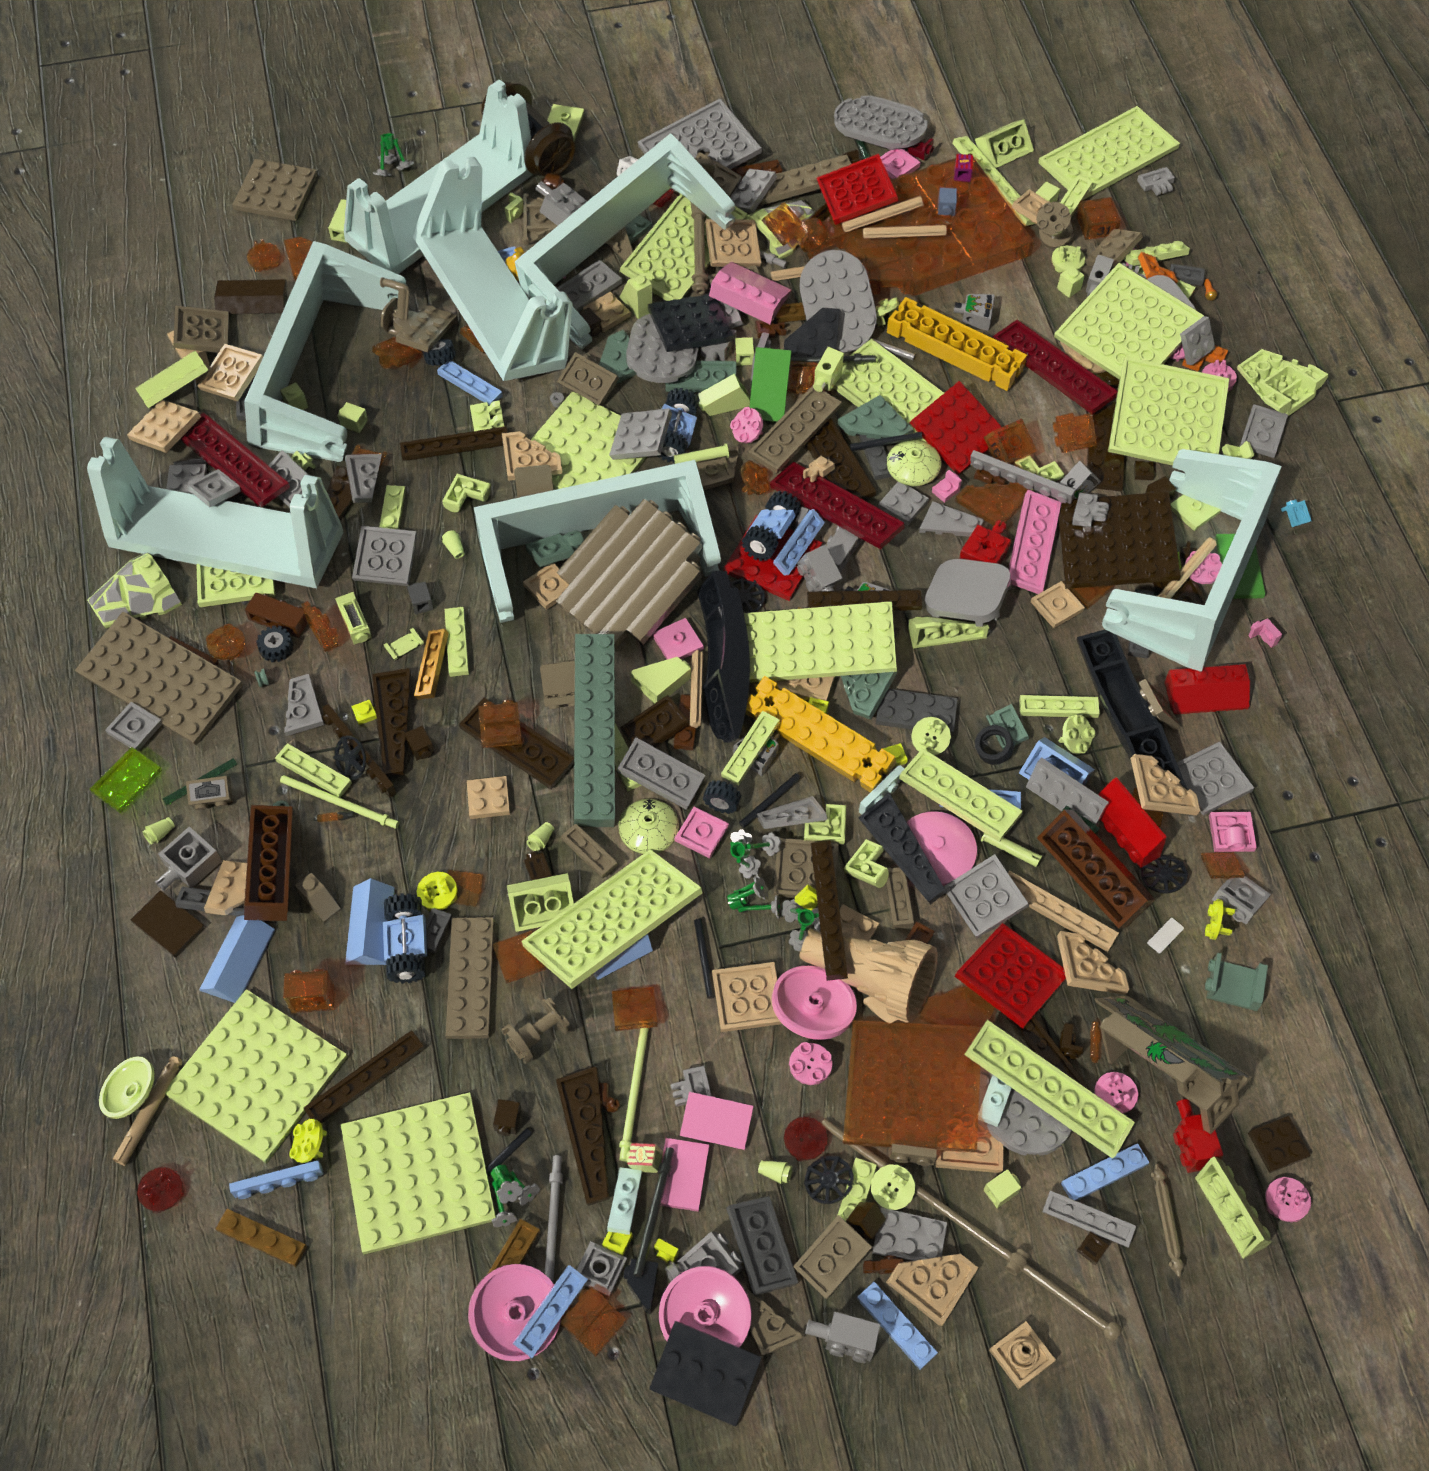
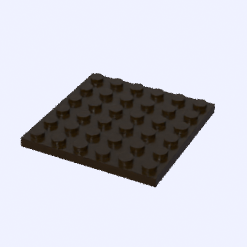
(1127, 548)

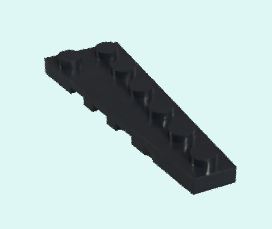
(894, 834)

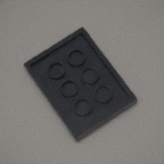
(705, 1373)

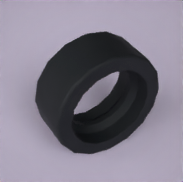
(988, 732)

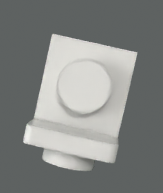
(625, 163)

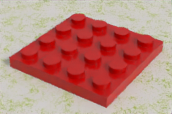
(857, 189)
(956, 426)
(765, 572)
(1012, 975)

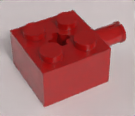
(986, 544)
(1194, 1142)

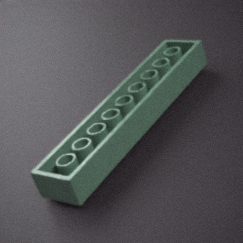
(594, 731)

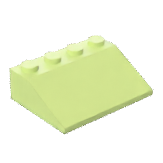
(1233, 1208)

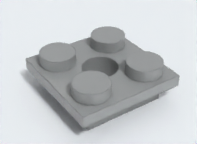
(614, 1264)

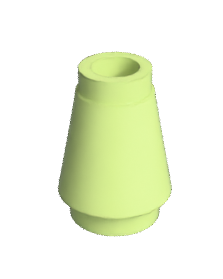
(453, 544)
(158, 830)
(540, 837)
(777, 1171)

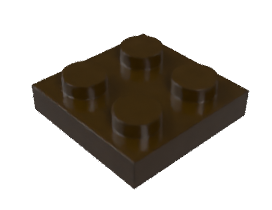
(1279, 1144)

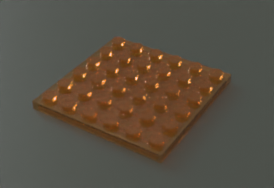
(912, 1086)

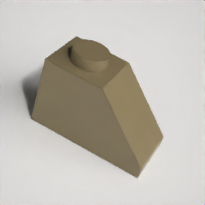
(317, 897)

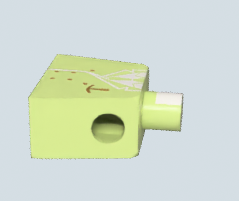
(824, 375)

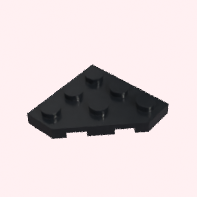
(815, 334)

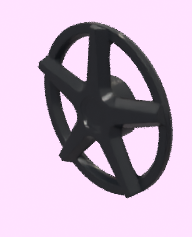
(350, 757)

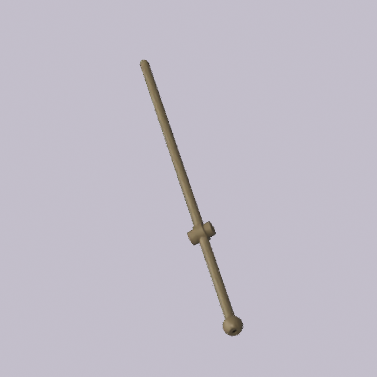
(1016, 1261)

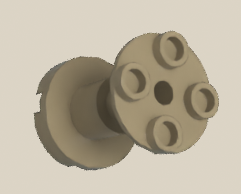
(1054, 225)
(529, 1034)

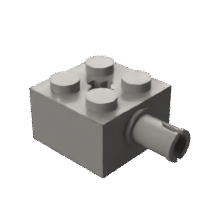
(559, 202)
(819, 570)
(187, 859)
(847, 1336)

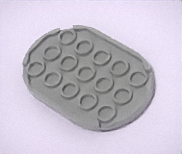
(880, 122)
(841, 283)
(649, 358)
(1023, 1124)

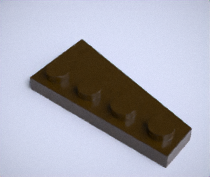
(340, 491)

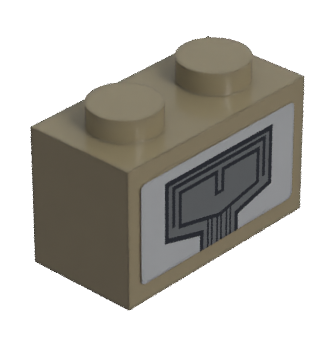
(209, 792)

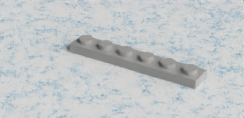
(1023, 477)

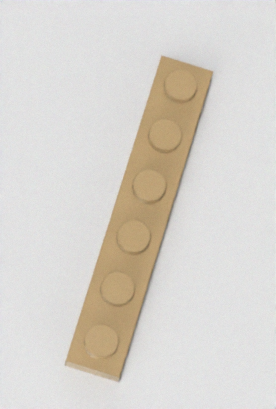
(1065, 914)

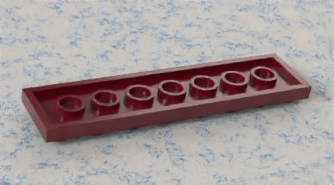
(1057, 367)
(235, 461)
(839, 506)

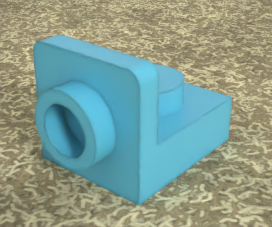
(1297, 512)

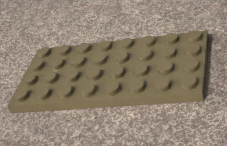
(159, 677)

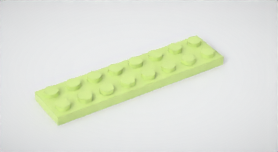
(1050, 1089)

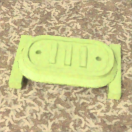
(404, 644)

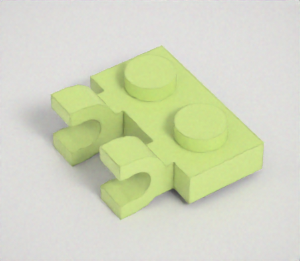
(481, 415)

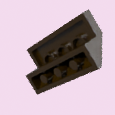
(251, 296)

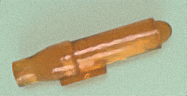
(1094, 1042)

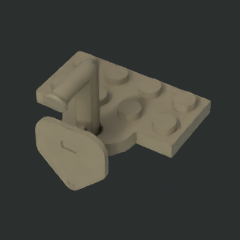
(413, 328)

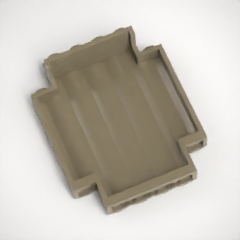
(630, 572)

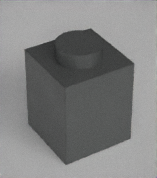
(420, 597)

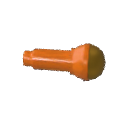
(1210, 294)

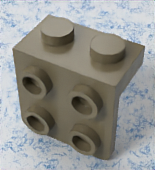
(533, 480)
(558, 683)
(913, 1154)

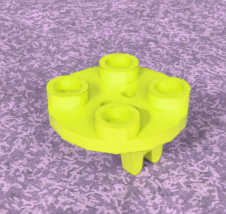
(445, 886)
(1216, 913)
(307, 1141)

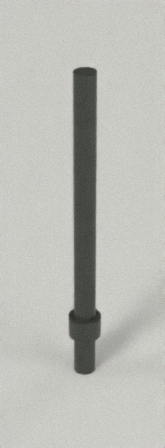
(856, 359)
(664, 1172)

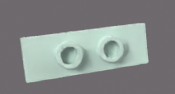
(887, 786)
(994, 1101)
(624, 1201)

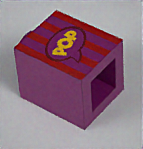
(963, 167)

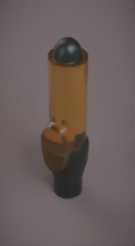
(342, 815)

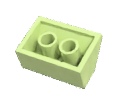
(1005, 143)
(539, 900)

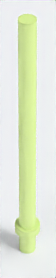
(383, 819)
(634, 1091)

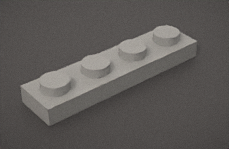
(1089, 1218)

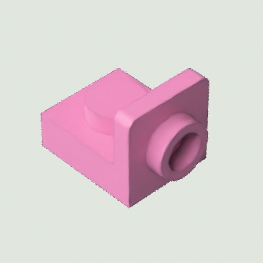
(947, 487)
(1267, 631)

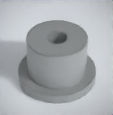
(557, 399)

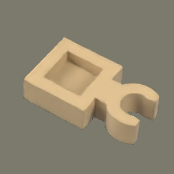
(819, 467)

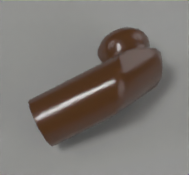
(607, 1101)

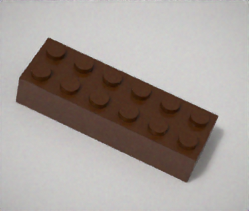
(268, 863)
(1096, 868)

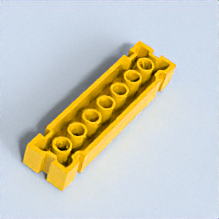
(956, 343)
(821, 735)

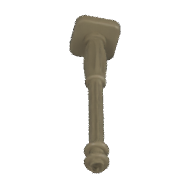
(700, 276)

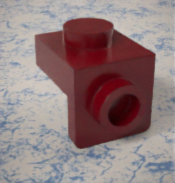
(922, 150)

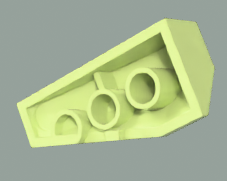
(938, 631)

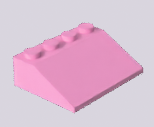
(749, 292)

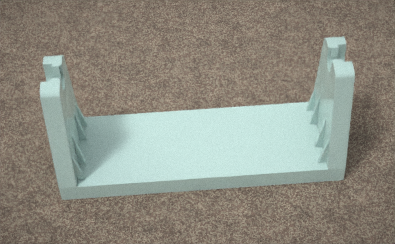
(610, 210)
(386, 228)
(324, 276)
(515, 332)
(583, 508)
(225, 536)
(1186, 629)

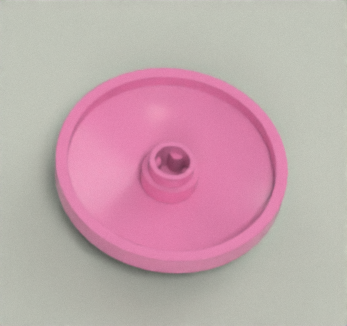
(946, 843)
(812, 1004)
(708, 1302)
(503, 1307)

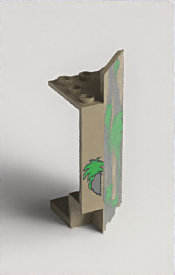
(1198, 1071)

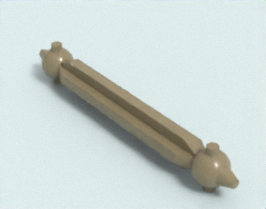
(1167, 1220)

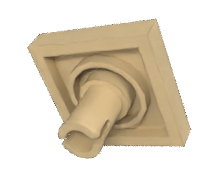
(1022, 1355)

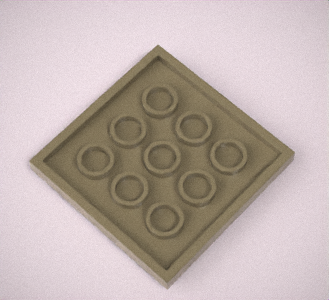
(275, 189)

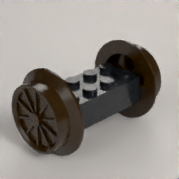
(550, 144)

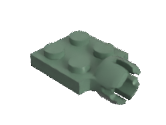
(554, 548)

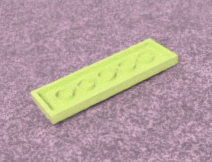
(961, 795)

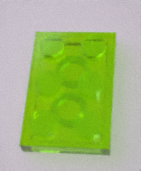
(125, 780)

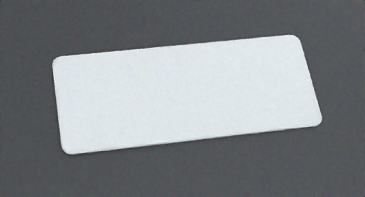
(1165, 935)

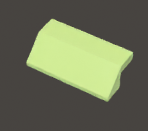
(171, 379)

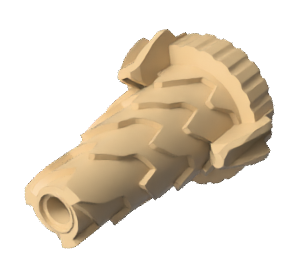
(892, 973)

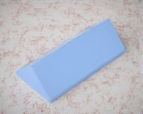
(365, 933)
(237, 959)

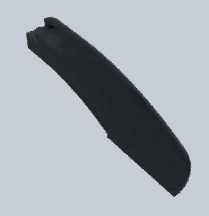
(728, 656)
(1123, 702)

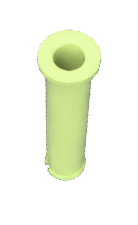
(703, 455)
(1014, 849)

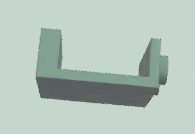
(1236, 983)

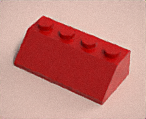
(1208, 691)
(1131, 825)

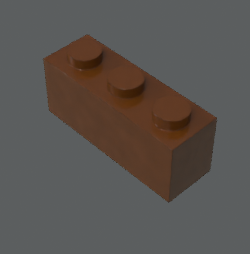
(273, 612)

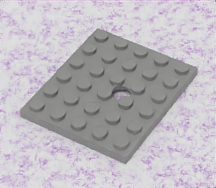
(710, 130)

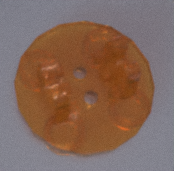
(263, 256)
(754, 478)
(223, 636)

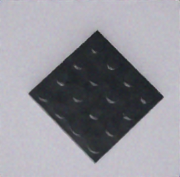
(690, 323)

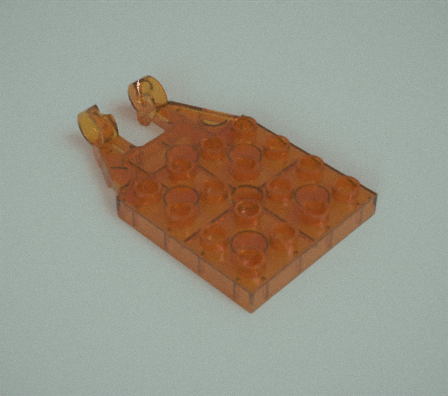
(977, 239)

